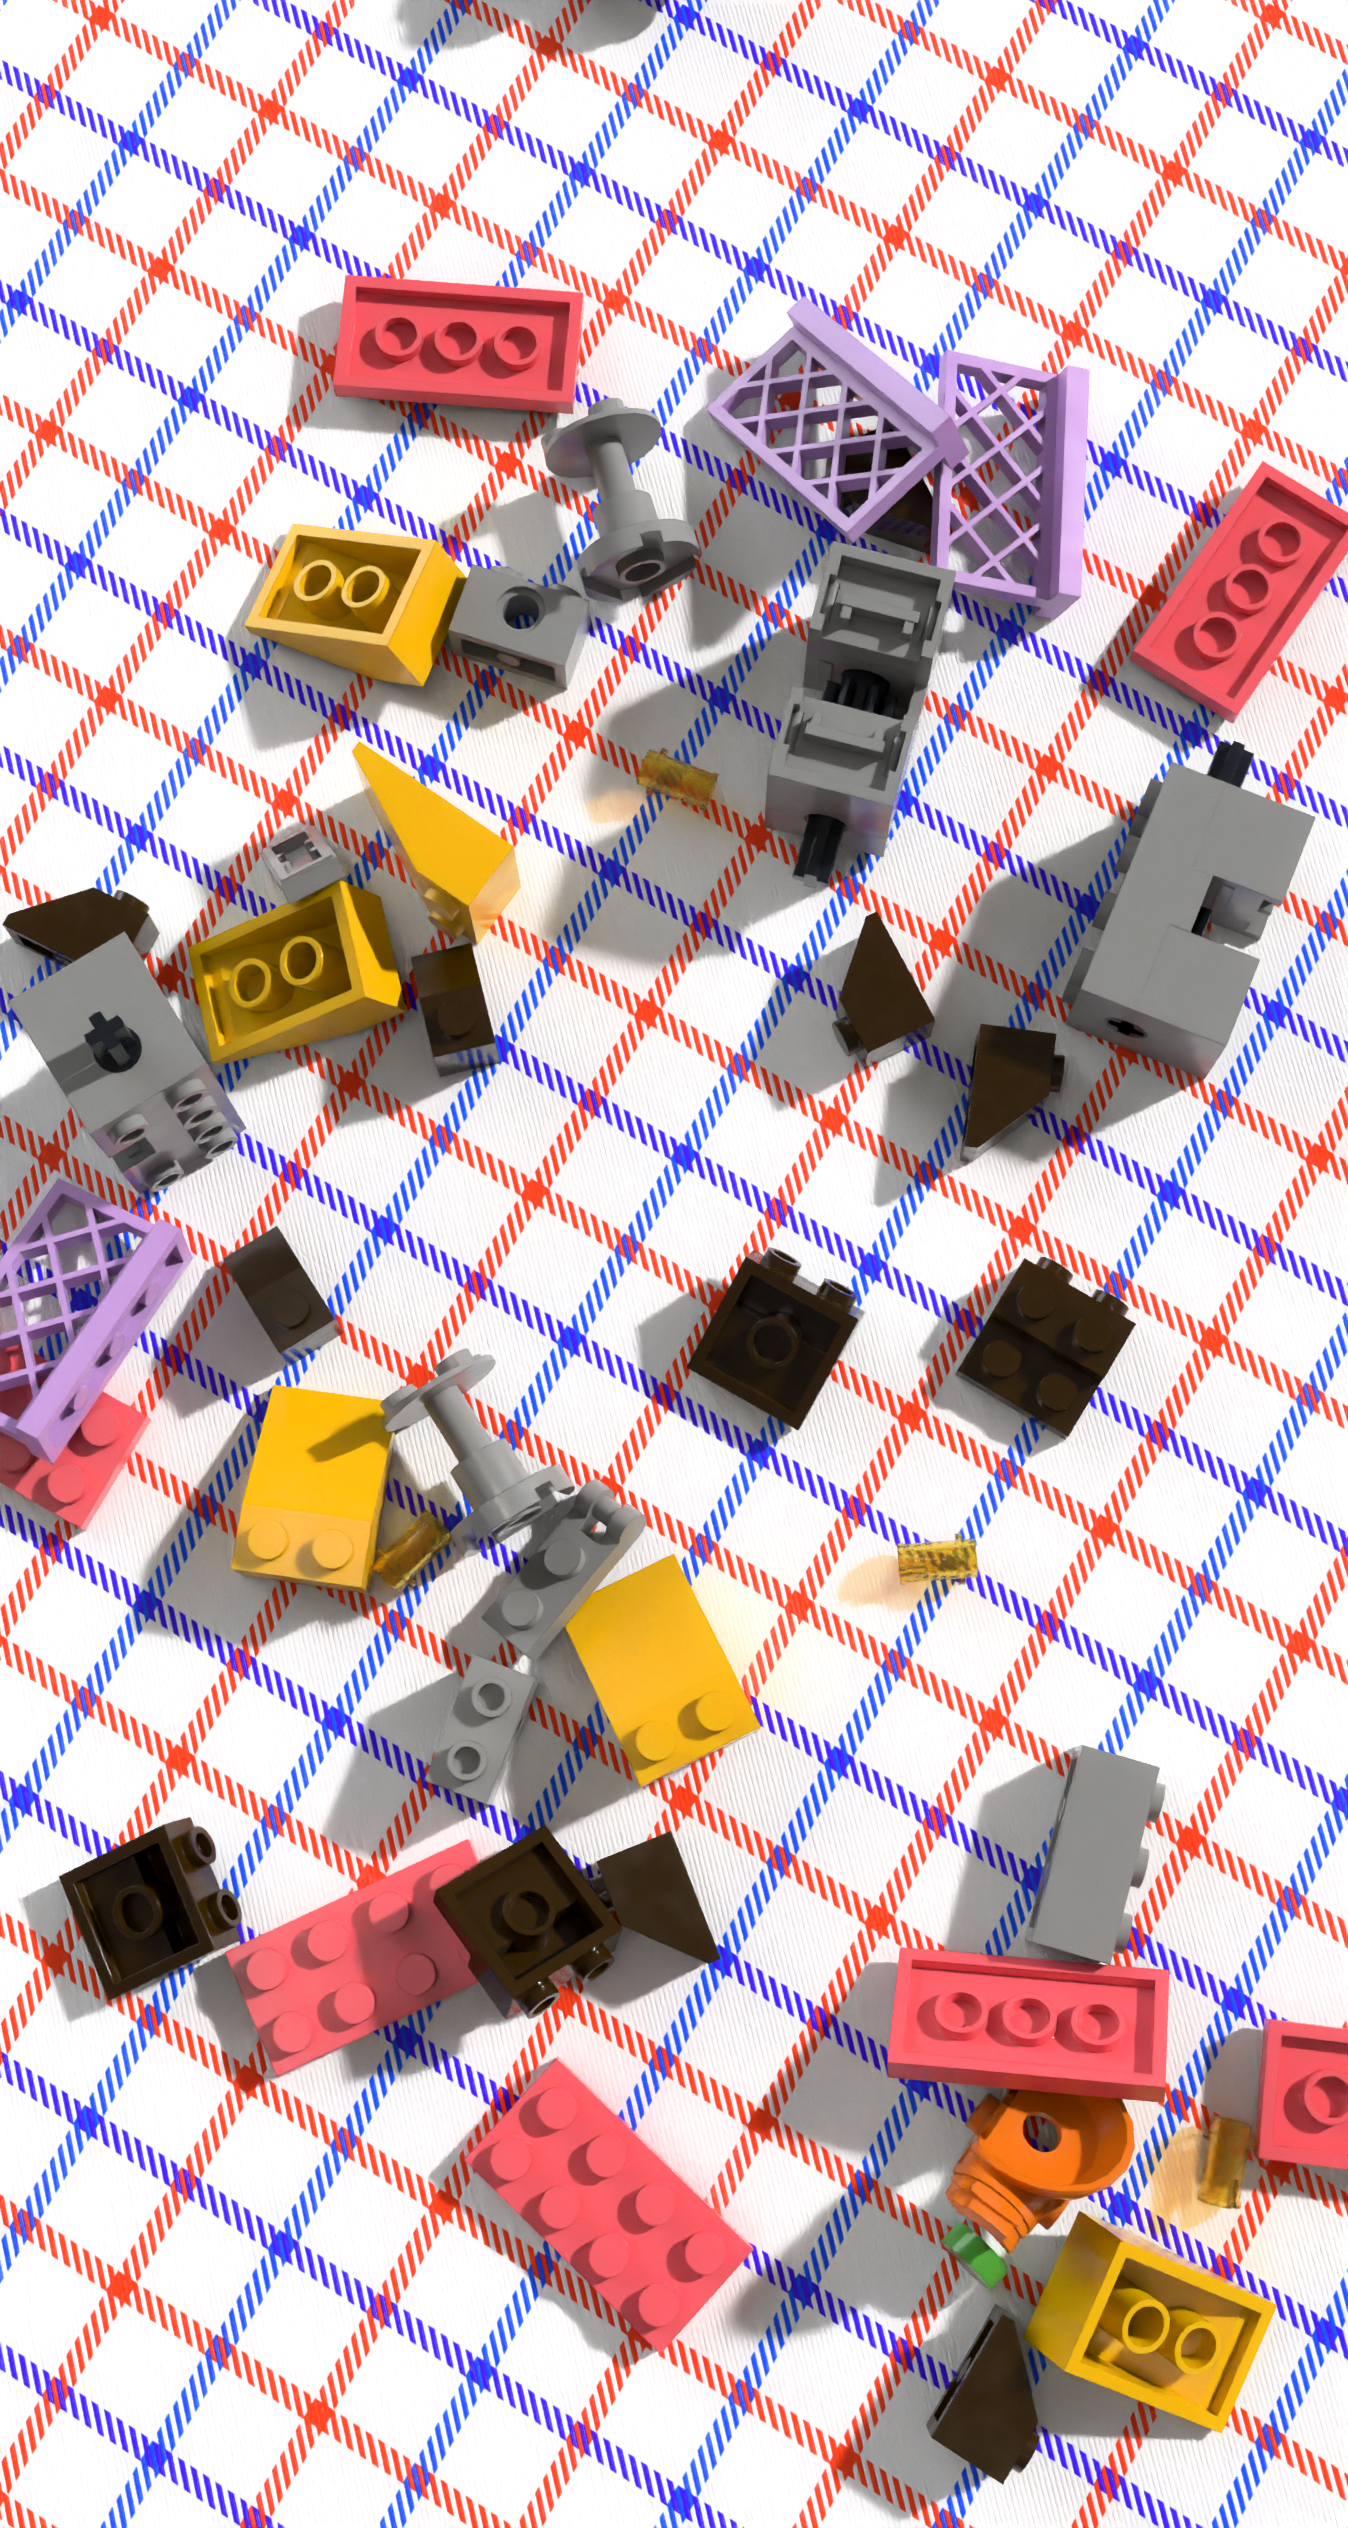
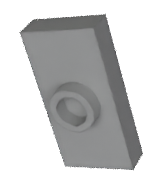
(302, 864)

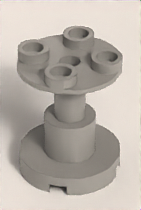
(633, 542)
(487, 1471)

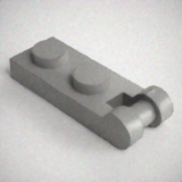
(565, 1570)

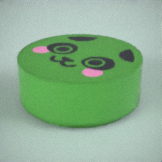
(975, 2255)

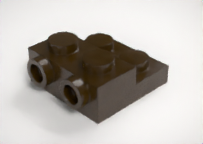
(777, 1336)
(1047, 1346)
(152, 1906)
(529, 1924)

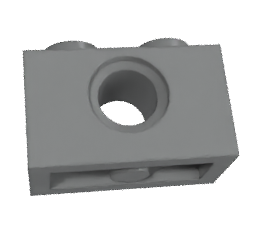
(541, 652)
(482, 1730)

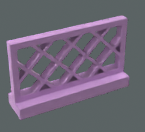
(879, 393)
(1055, 499)
(106, 1329)

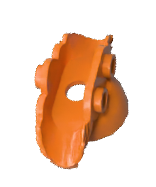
(1014, 2186)

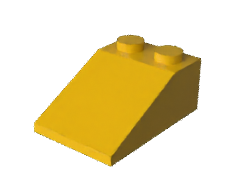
(360, 601)
(452, 860)
(297, 975)
(315, 1491)
(660, 1671)
(1148, 2323)

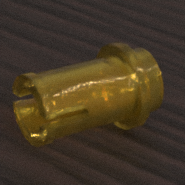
(676, 779)
(411, 1551)
(938, 1560)
(1225, 2162)

